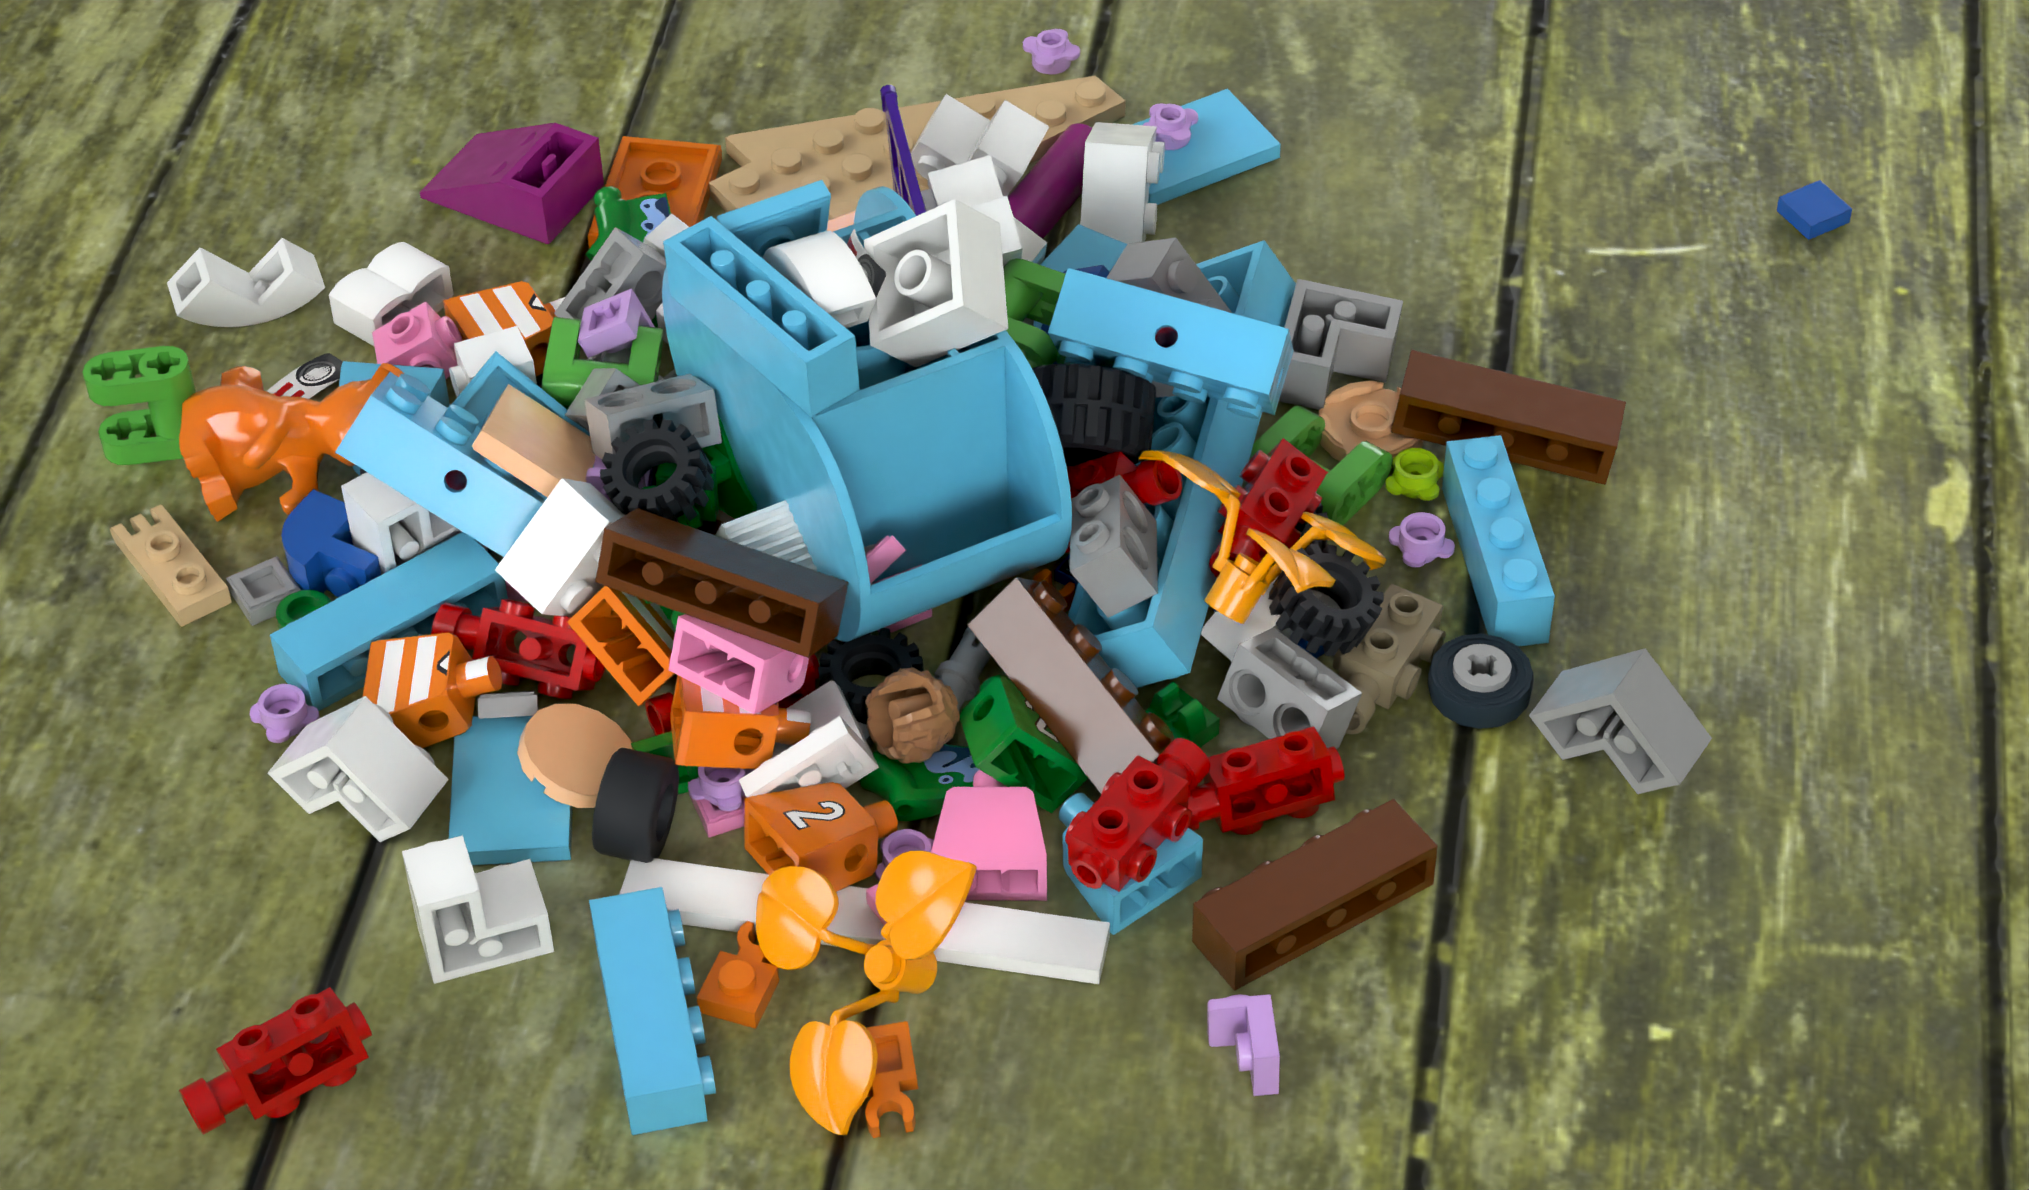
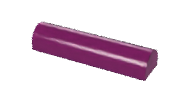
(1052, 182)

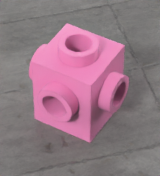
(418, 340)

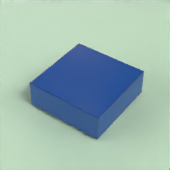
(1814, 209)

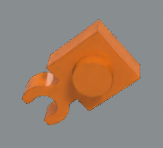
(740, 983)
(893, 1076)

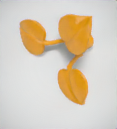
(1245, 579)
(920, 902)

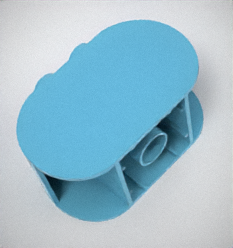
(936, 454)

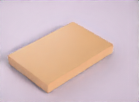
(533, 443)

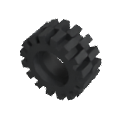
(651, 449)
(1319, 622)
(866, 657)

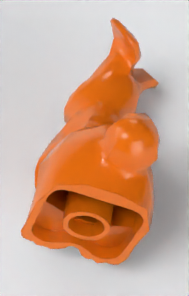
(244, 435)

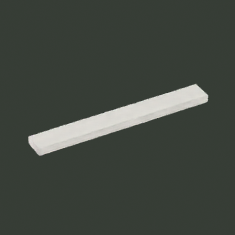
(979, 937)

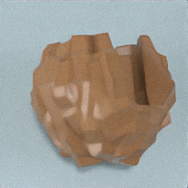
(911, 715)

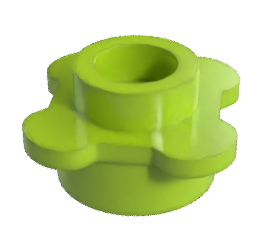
(1415, 474)

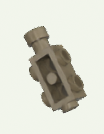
(1390, 653)

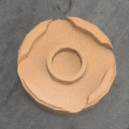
(1362, 414)
(569, 751)

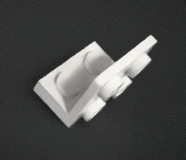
(830, 753)

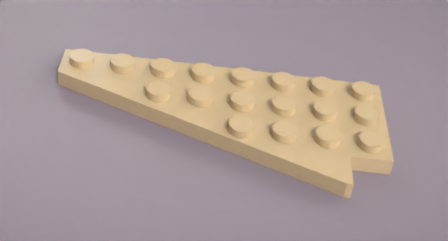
(854, 149)

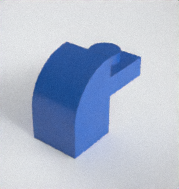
(322, 549)

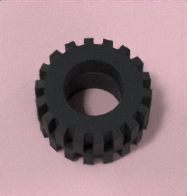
(1098, 410)

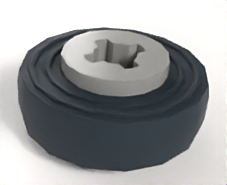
(1480, 681)

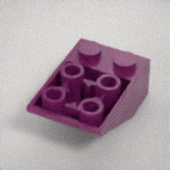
(522, 179)

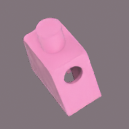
(735, 665)
(997, 833)

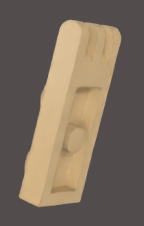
(172, 566)

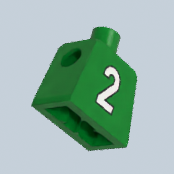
(1007, 737)

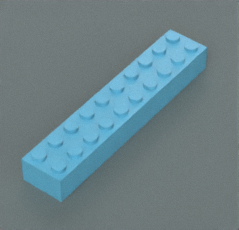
(1162, 633)

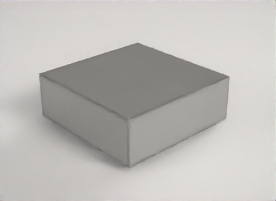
(261, 589)
(507, 704)

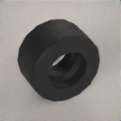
(635, 805)

